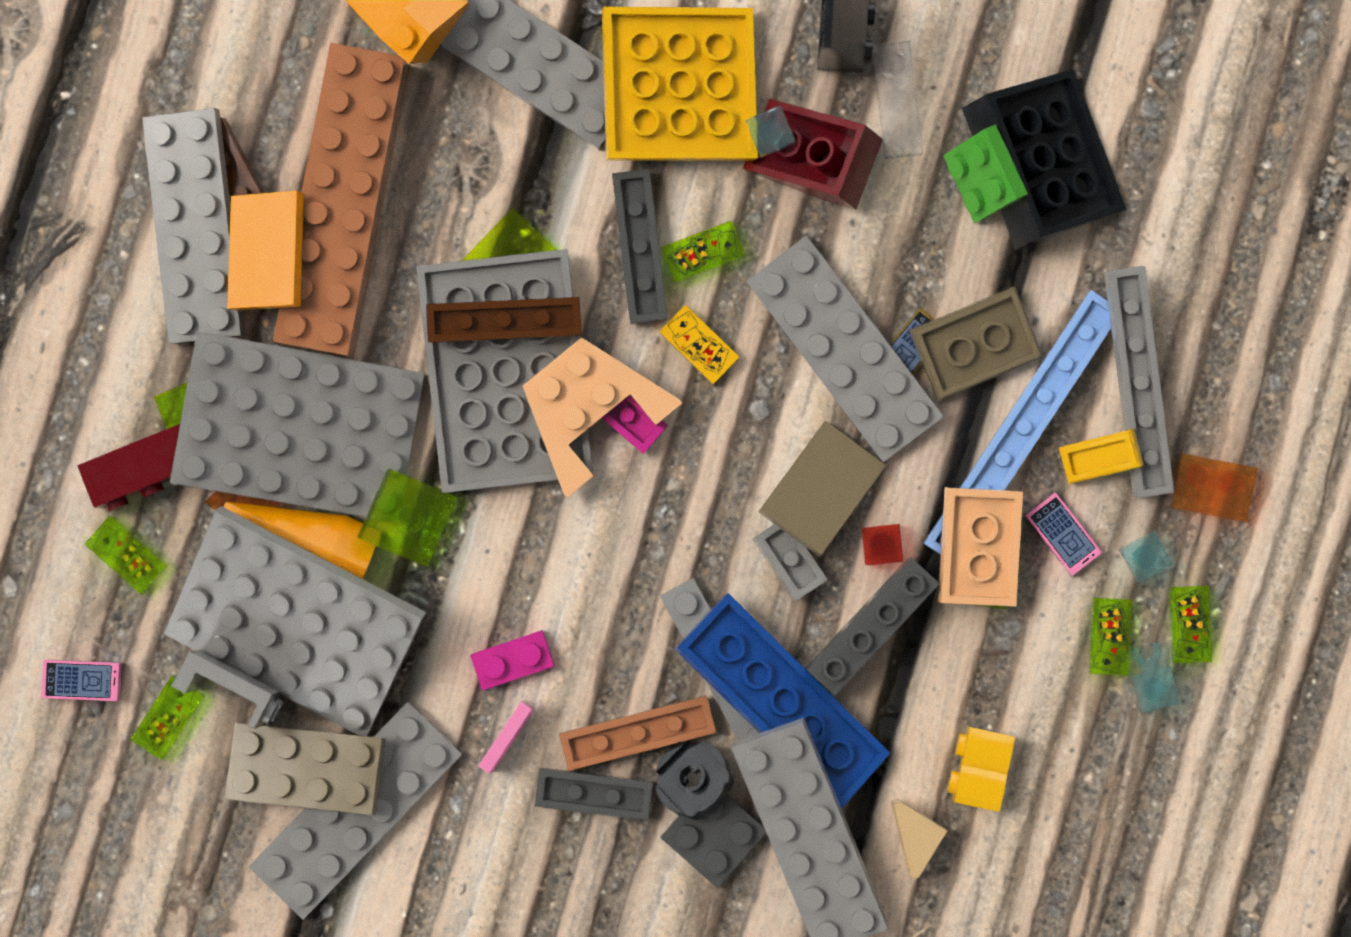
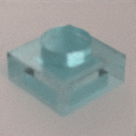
(770, 131)
(1145, 557)

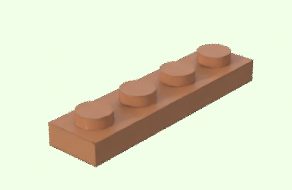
(637, 732)

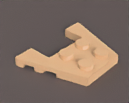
(576, 394)

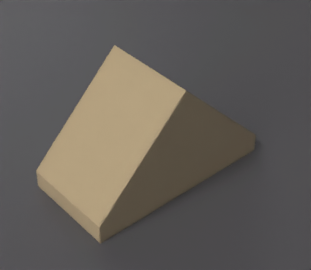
(917, 836)

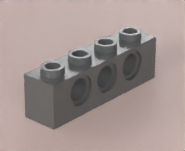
(872, 626)

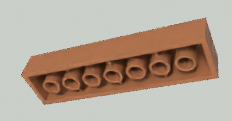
(344, 197)

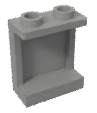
(202, 665)

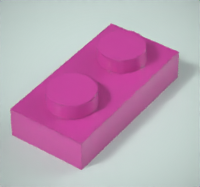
(634, 424)
(512, 660)

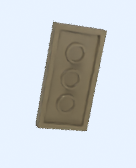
(305, 769)

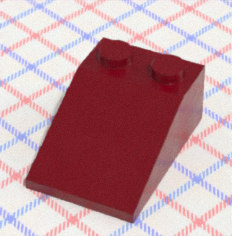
(827, 159)

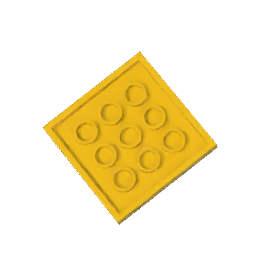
(678, 83)

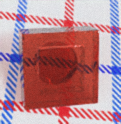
(882, 544)

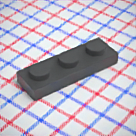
(593, 793)

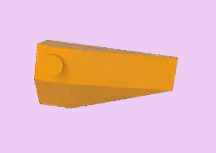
(411, 26)
(322, 534)

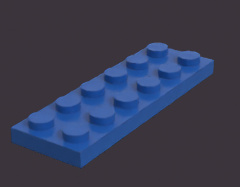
(775, 689)

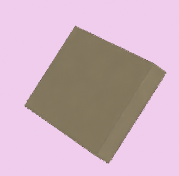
(975, 343)
(822, 488)

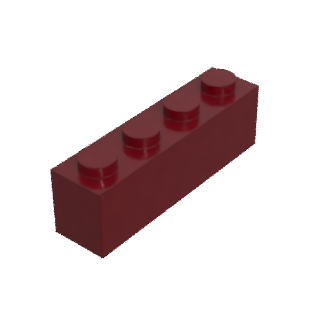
(130, 470)

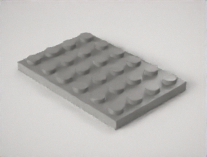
(476, 387)
(293, 424)
(294, 621)

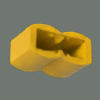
(982, 768)

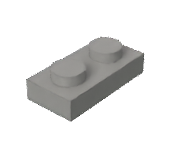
(790, 562)

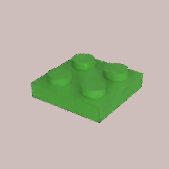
(985, 174)

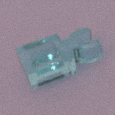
(1154, 685)

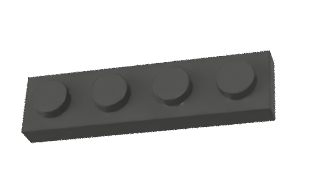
(639, 246)

